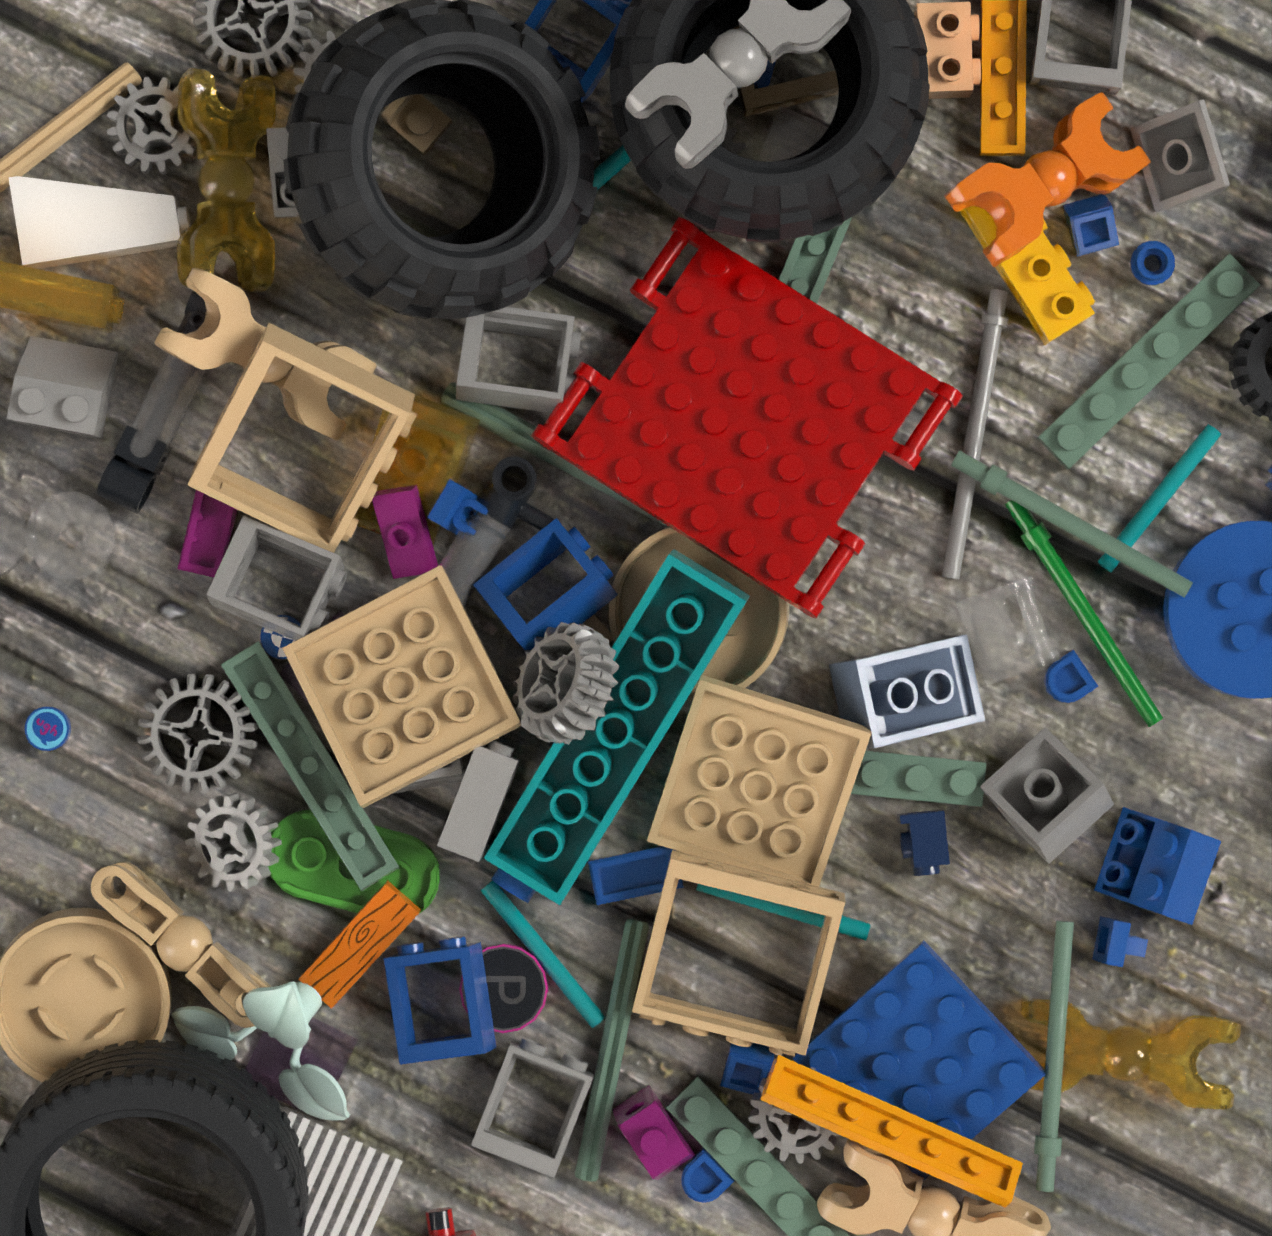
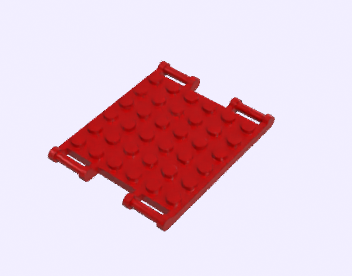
(747, 417)

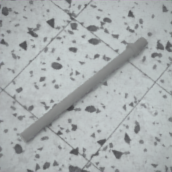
(993, 322)

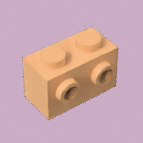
(949, 38)

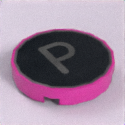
(515, 986)

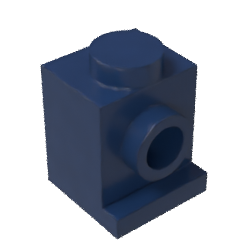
(924, 841)

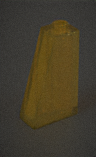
(59, 298)

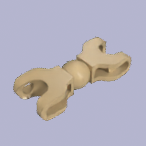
(232, 336)
(180, 940)
(897, 1199)

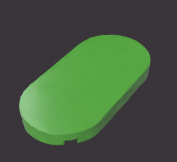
(315, 871)

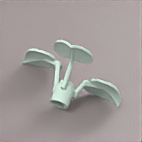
(284, 1015)

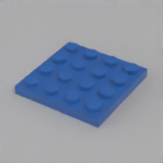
(926, 1048)

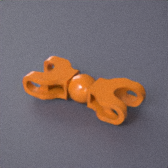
(1047, 179)

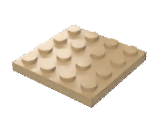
(402, 686)
(758, 782)

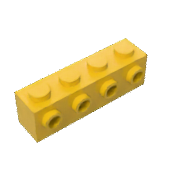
(1038, 280)

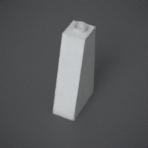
(85, 223)

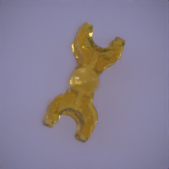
(226, 179)
(1132, 1054)

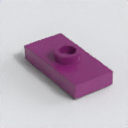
(404, 531)
(207, 535)

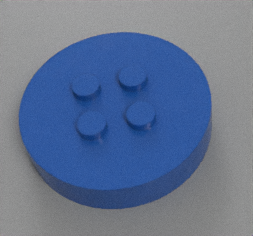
(1226, 617)

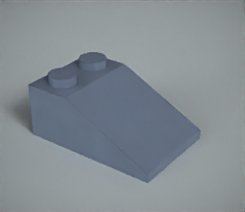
(909, 690)

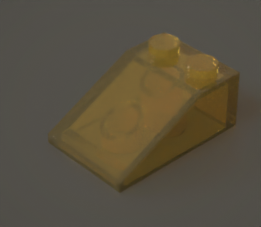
(426, 458)

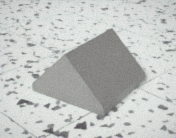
(1182, 157)

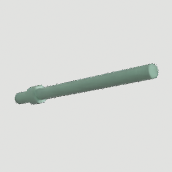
(994, 480)
(1048, 1143)

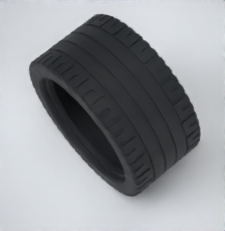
(163, 1084)

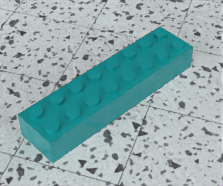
(587, 781)

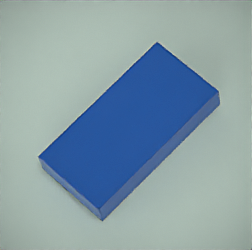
(630, 874)

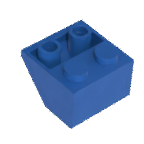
(1157, 865)

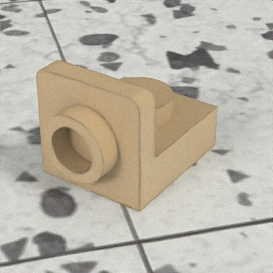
(416, 121)

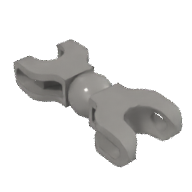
(733, 62)

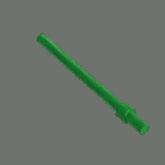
(1036, 537)

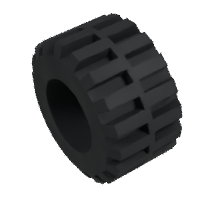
(1249, 366)

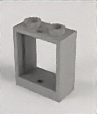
(1080, 76)
(521, 323)
(237, 560)
(479, 800)
(519, 1150)

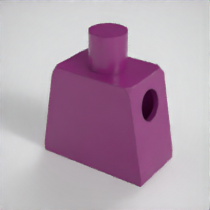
(652, 1133)

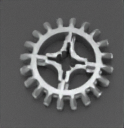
(236, 28)
(565, 683)
(194, 754)

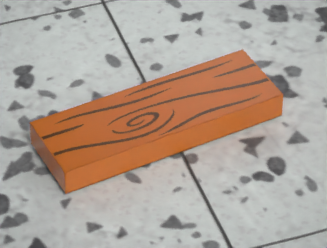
(360, 943)

